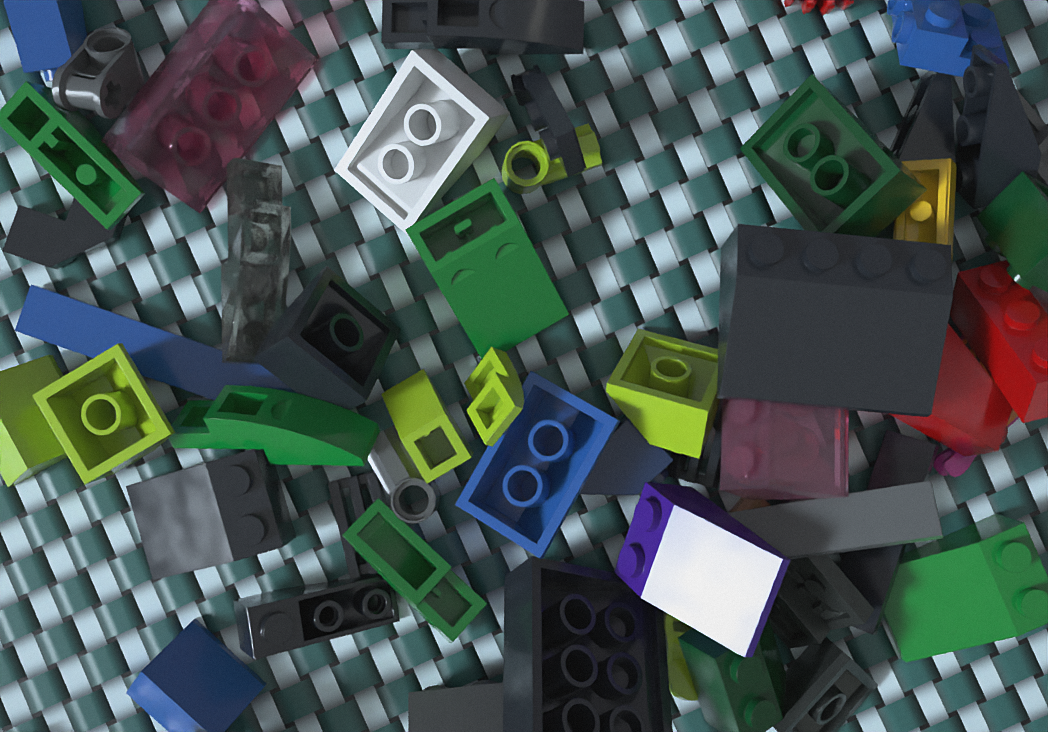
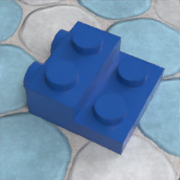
(942, 34)

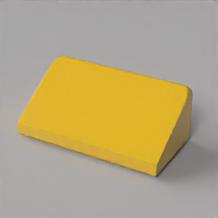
(932, 214)

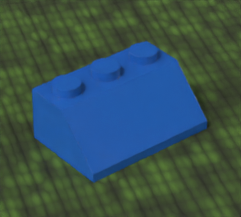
(538, 465)

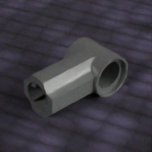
(397, 473)

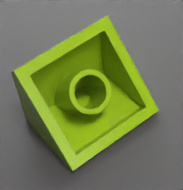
(25, 435)

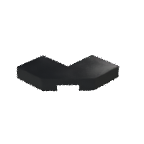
(57, 241)

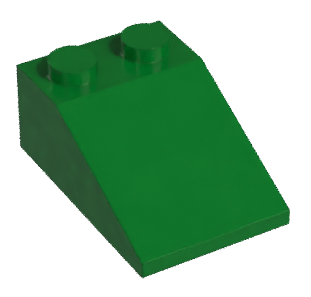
(968, 590)

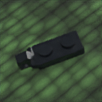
(547, 113)

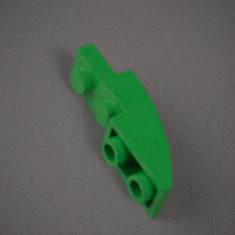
(283, 423)

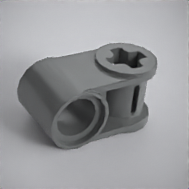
(99, 74)

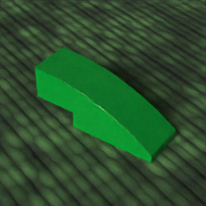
(414, 570)

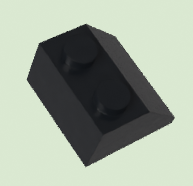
(329, 343)

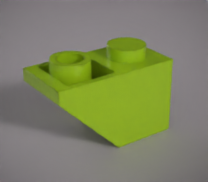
(426, 426)

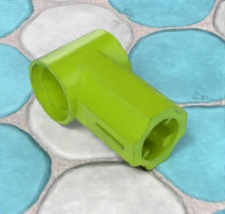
(547, 170)

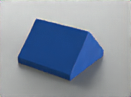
(195, 683)

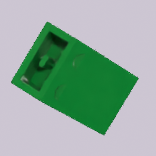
(488, 269)

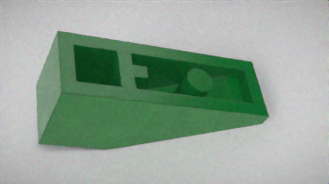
(71, 153)

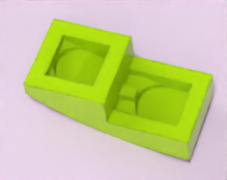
(495, 395)

